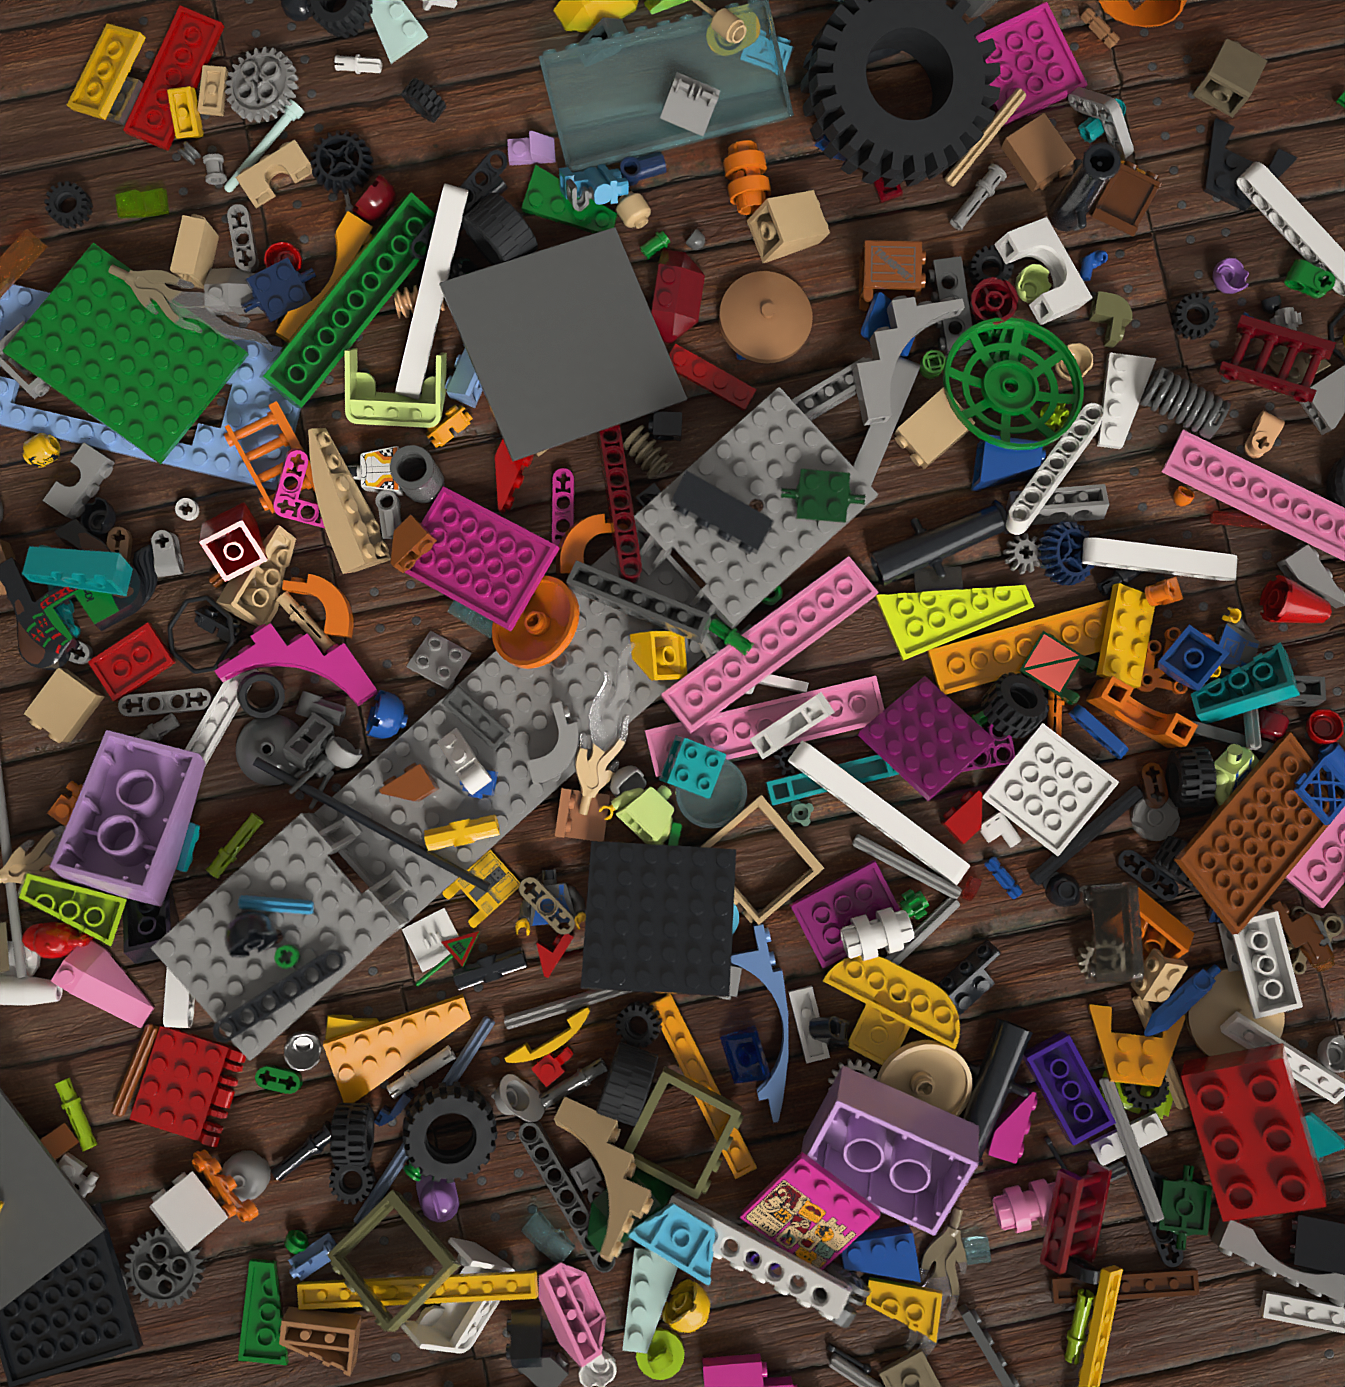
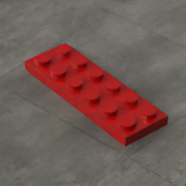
(177, 65)

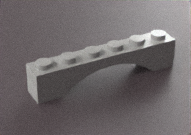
(1241, 1240)

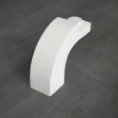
(792, 725)

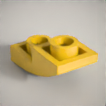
(343, 1024)

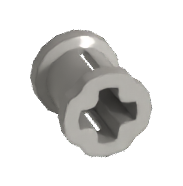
(214, 169)

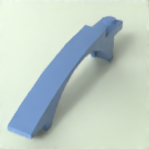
(760, 963)

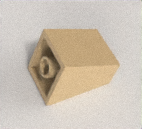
(787, 225)
(931, 430)

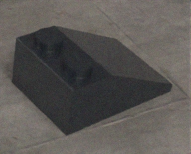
(146, 925)

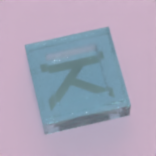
(977, 1249)

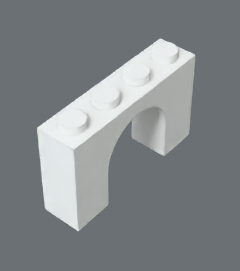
(1042, 243)

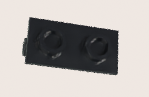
(210, 618)

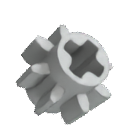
(1287, 318)

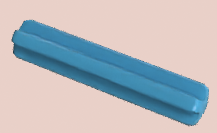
(276, 904)

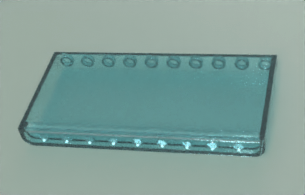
(615, 89)

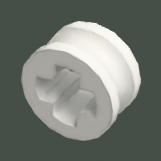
(183, 503)

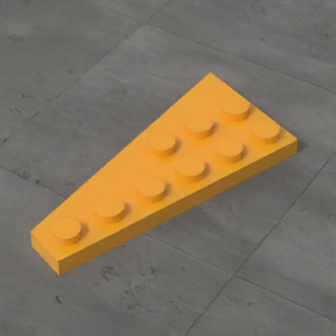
(379, 1050)

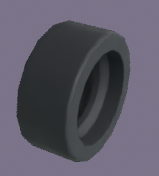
(263, 712)

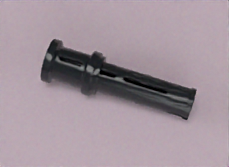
(314, 1145)

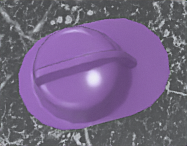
(437, 1199)

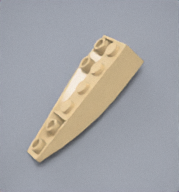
(343, 509)

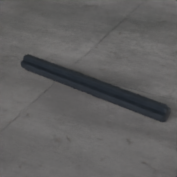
(1087, 834)

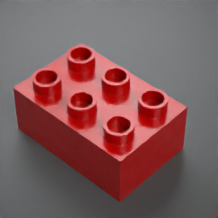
(1253, 1133)

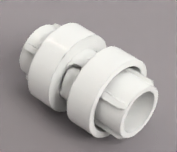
(887, 930)

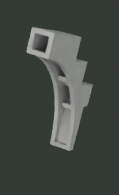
(906, 321)

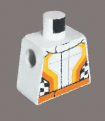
(375, 471)

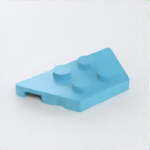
(679, 1239)

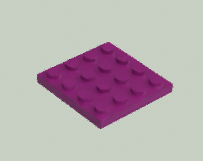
(926, 738)

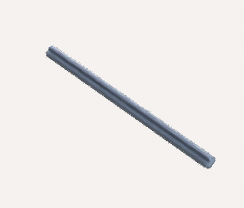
(400, 1157)

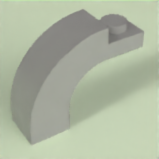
(561, 756)

